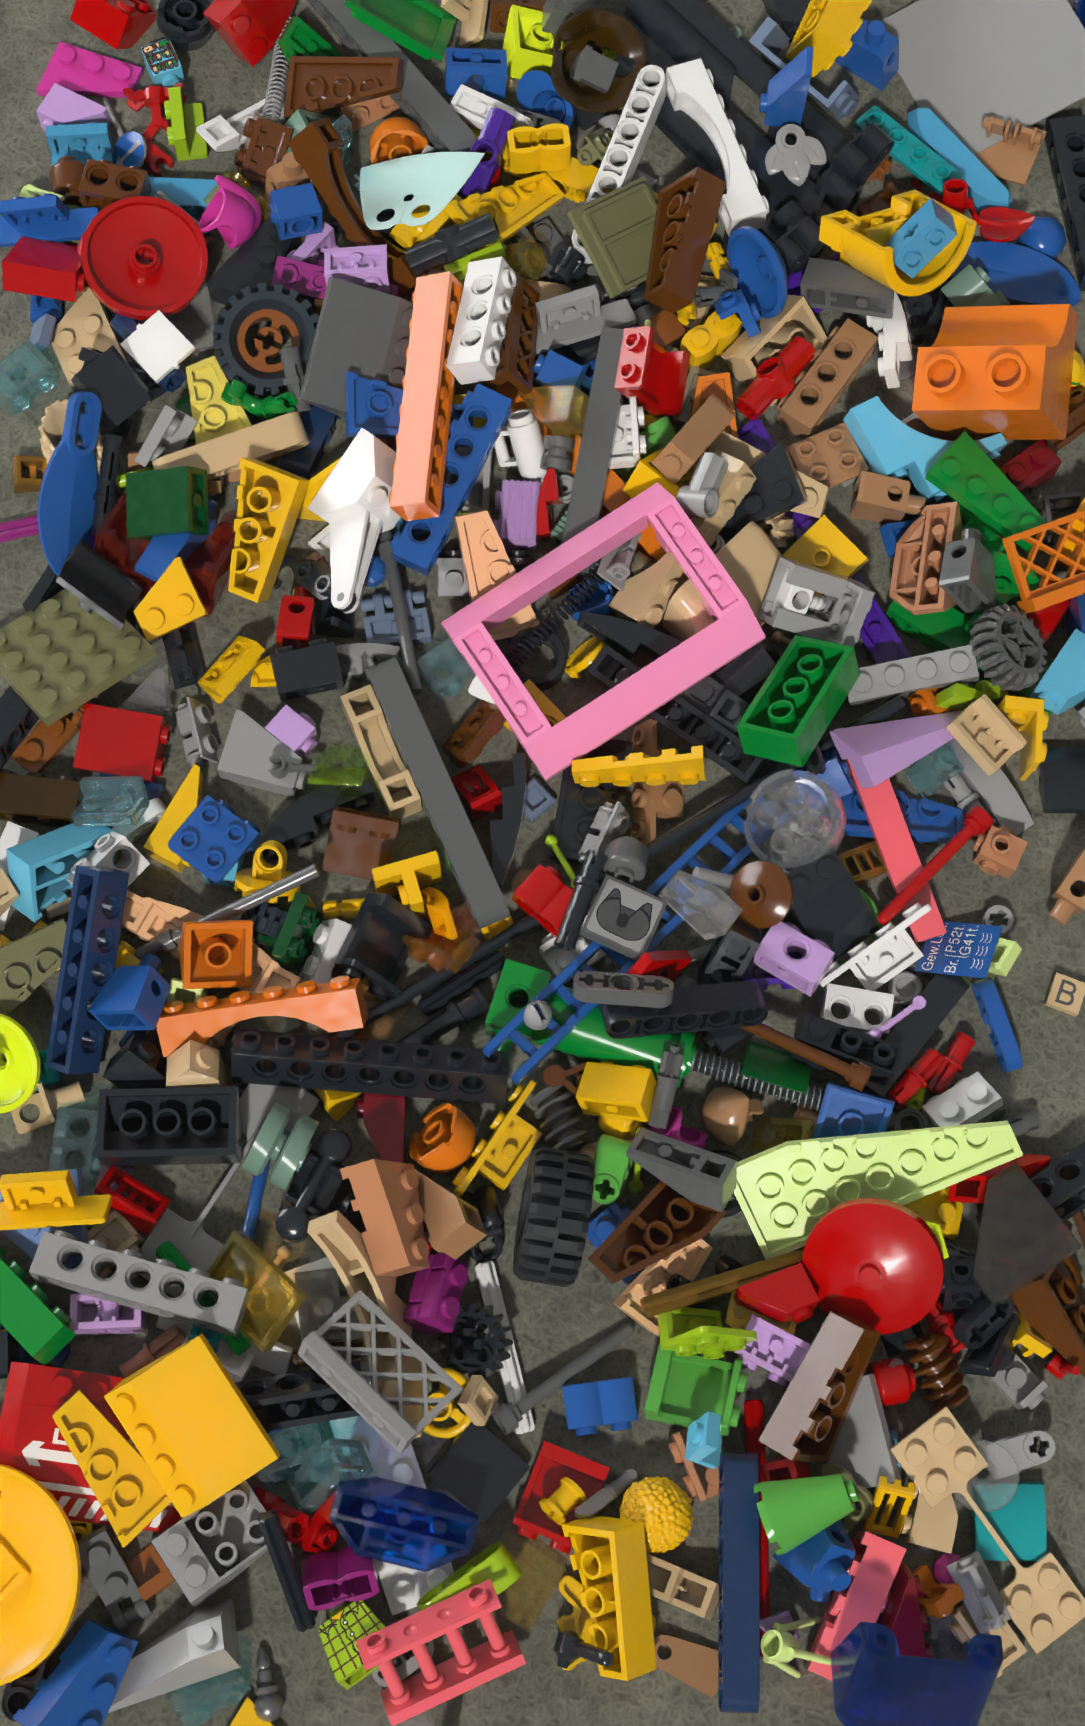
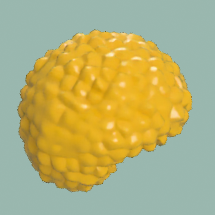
(663, 1510)

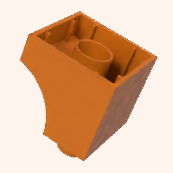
(998, 372)

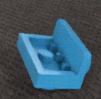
(80, 141)

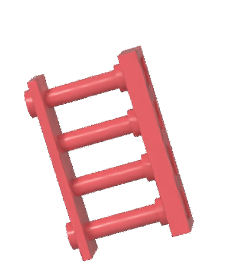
(452, 1677)

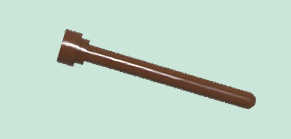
(854, 1073)

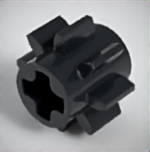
(567, 266)

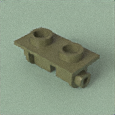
(595, 148)

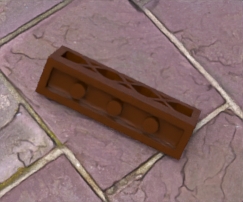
(511, 352)

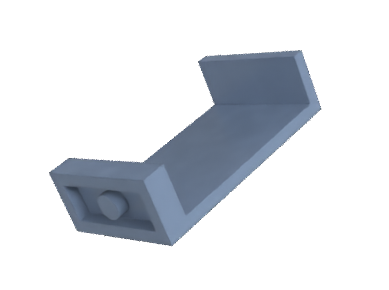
(771, 39)

